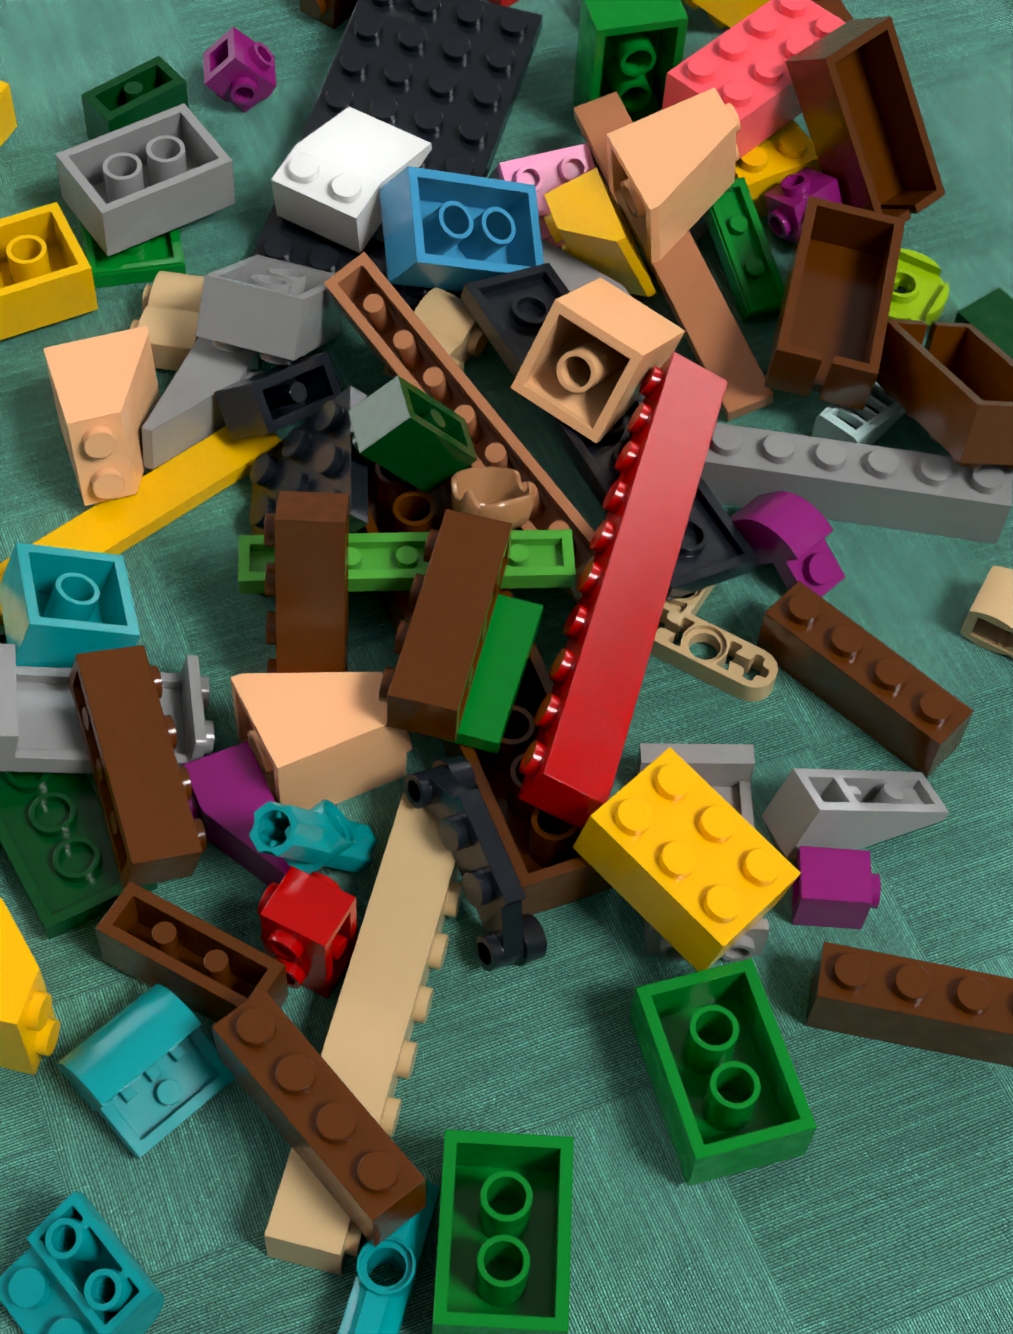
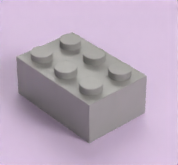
(146, 179)
(268, 309)

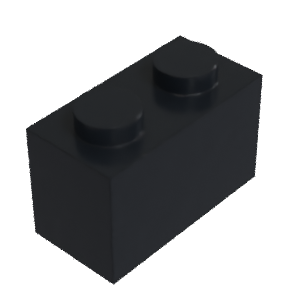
(278, 396)

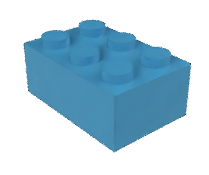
(457, 228)

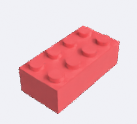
(751, 67)

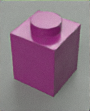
(834, 888)

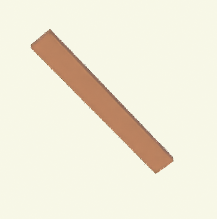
(688, 286)

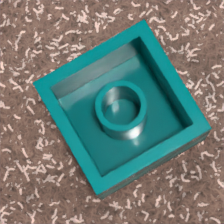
(65, 604)

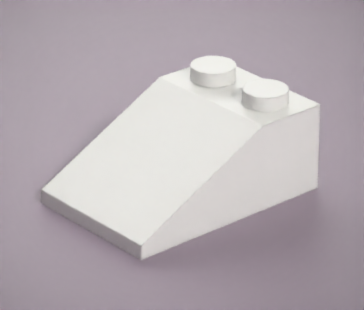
(336, 176)

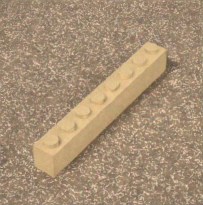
(374, 1024)

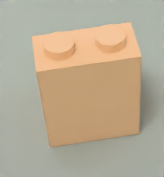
(673, 168)
(594, 357)
(102, 400)
(318, 734)

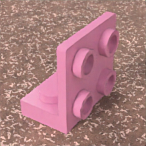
(547, 172)

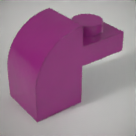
(791, 536)

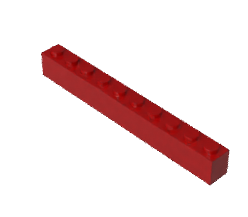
(623, 594)

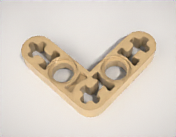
(680, 617)

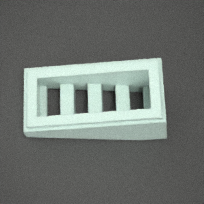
(831, 423)

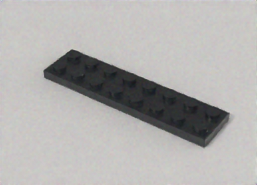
(510, 314)

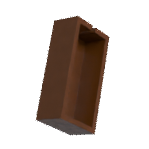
(867, 118)
(836, 303)
(952, 387)

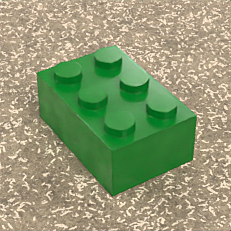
(628, 51)
(721, 1072)
(504, 1234)

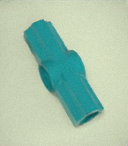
(313, 837)
(382, 1308)

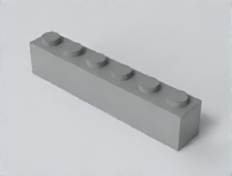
(861, 482)

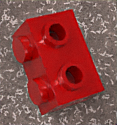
(309, 929)

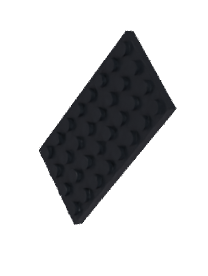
(431, 71)

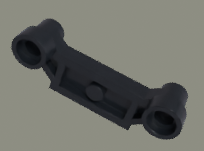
(482, 860)

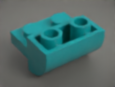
(147, 1069)
(79, 1278)

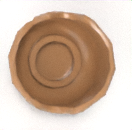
(492, 494)

